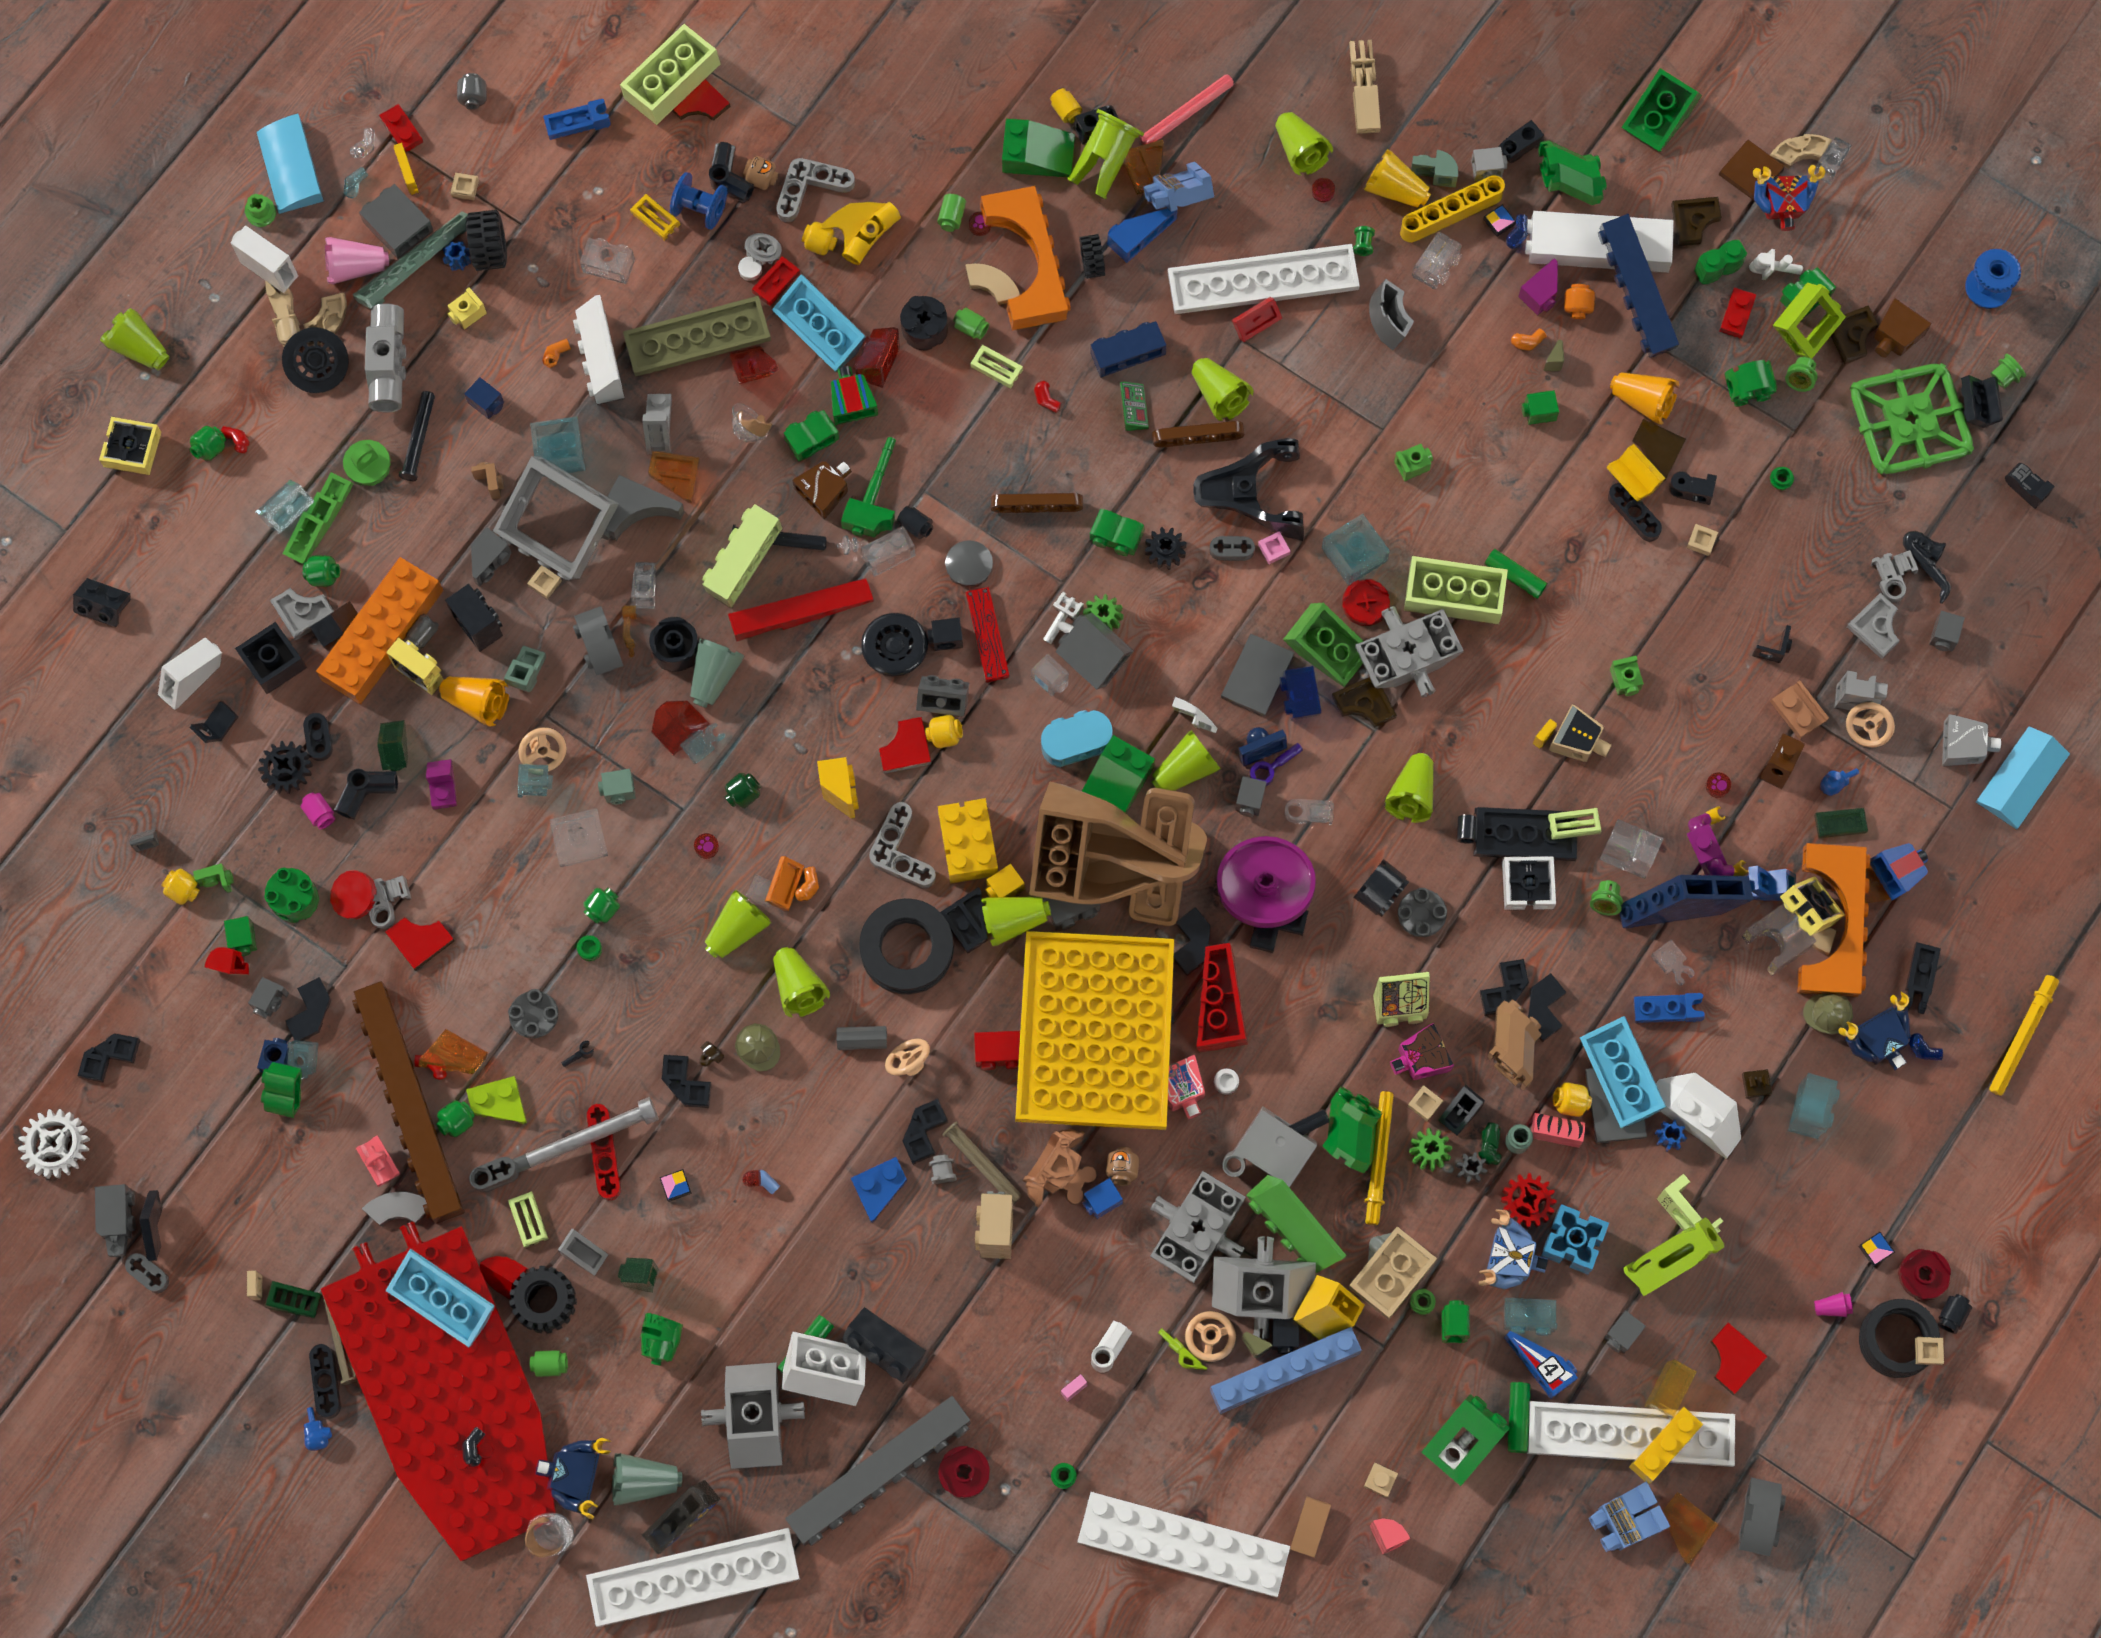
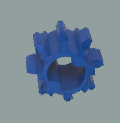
(456, 262)
(1671, 1128)

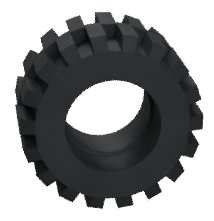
(486, 240)
(532, 1281)

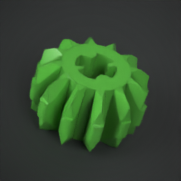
(1104, 605)
(1434, 1158)

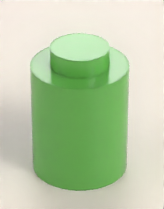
(951, 212)

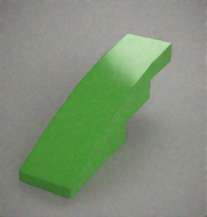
(318, 519)

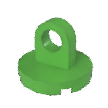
(366, 463)

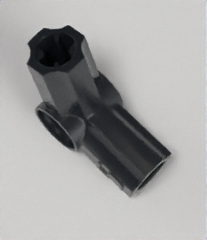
(722, 166)
(375, 783)

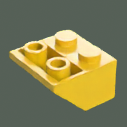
(836, 783)
(1328, 1308)

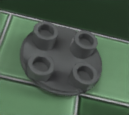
(969, 563)
(1422, 912)
(533, 1014)

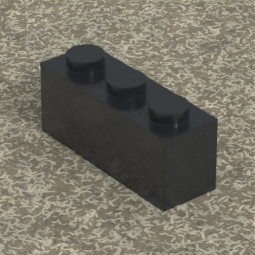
(883, 1345)

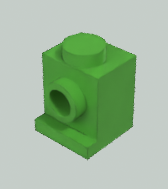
(1411, 468)
(1626, 685)

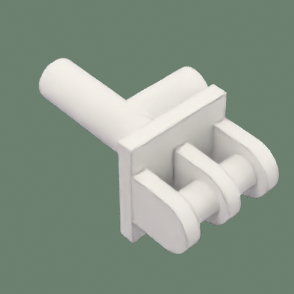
(1766, 264)
(1059, 623)

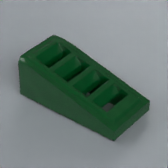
(275, 1286)

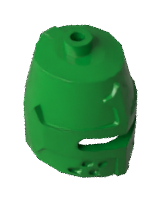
(659, 1338)

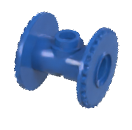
(708, 204)
(1993, 278)

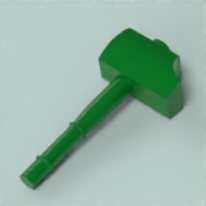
(864, 516)

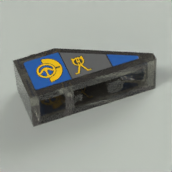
(681, 1516)

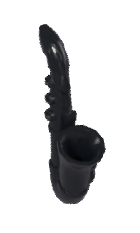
(1922, 549)

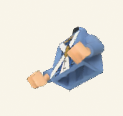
(1511, 1255)

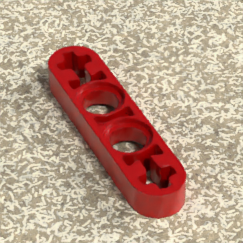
(601, 1152)

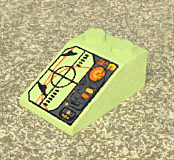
(1402, 999)

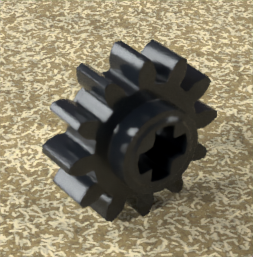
(1165, 540)

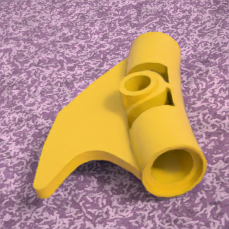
(854, 220)

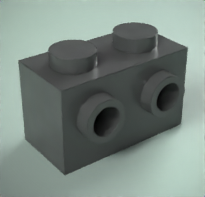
(942, 695)

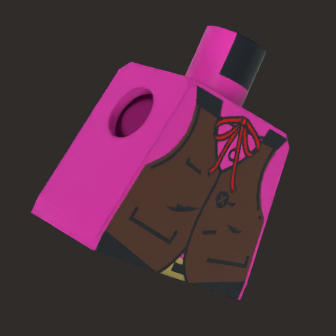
(1423, 1055)

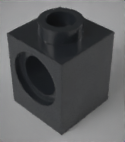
(946, 634)
(1285, 1335)

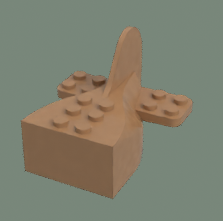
(1099, 854)

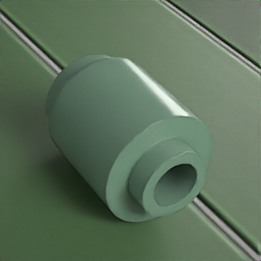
(1521, 1132)

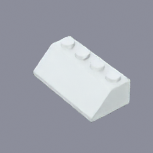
(599, 352)

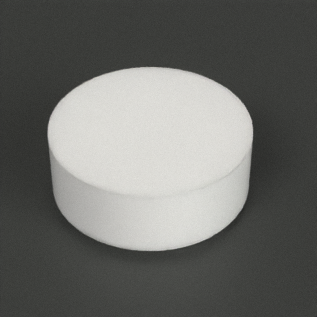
(750, 270)
(1226, 1081)

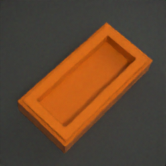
(784, 883)

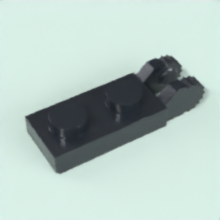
(1922, 974)

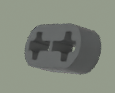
(1232, 554)
(150, 1268)

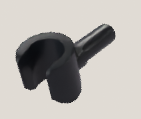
(579, 1054)

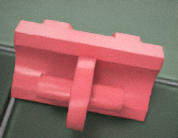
(378, 1161)

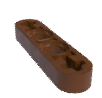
(1198, 434)
(1036, 503)

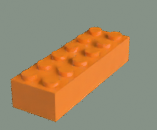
(389, 613)

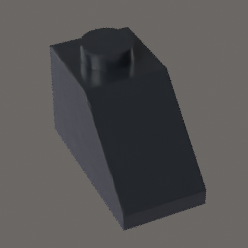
(334, 624)

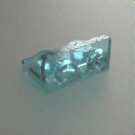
(1530, 1315)

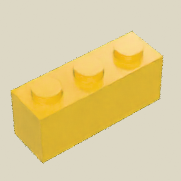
(1666, 1445)

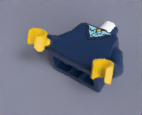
(1882, 1035)
(573, 1474)

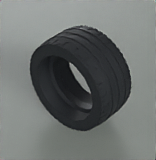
(1868, 1343)

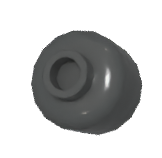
(471, 91)

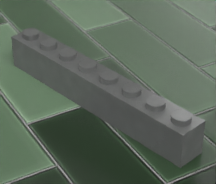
(878, 1471)

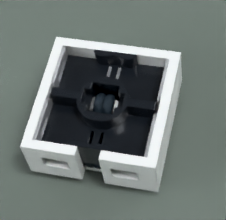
(1528, 882)

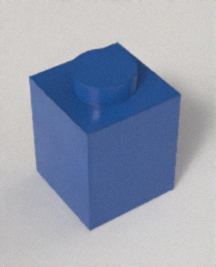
(1102, 1199)

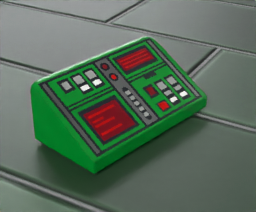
(1134, 406)

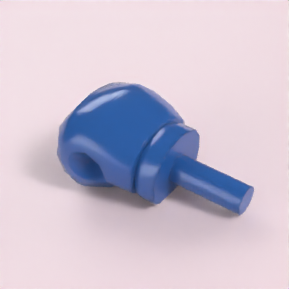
(1835, 781)
(315, 1434)

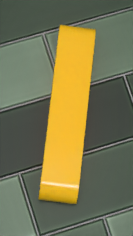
(1446, 217)

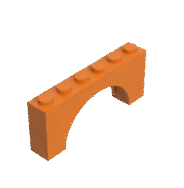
(1022, 213)
(1846, 872)

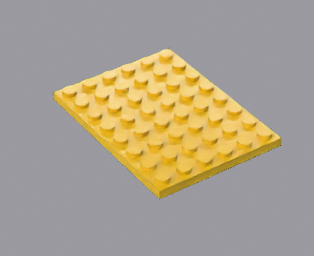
(1095, 1030)

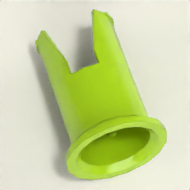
(1109, 141)

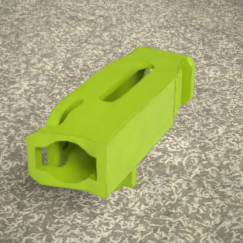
(1674, 1256)

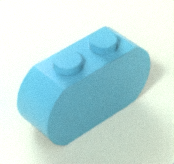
(1075, 738)

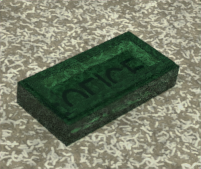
(1841, 822)

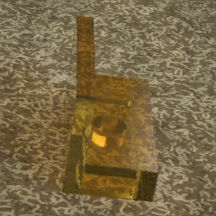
(1670, 1388)

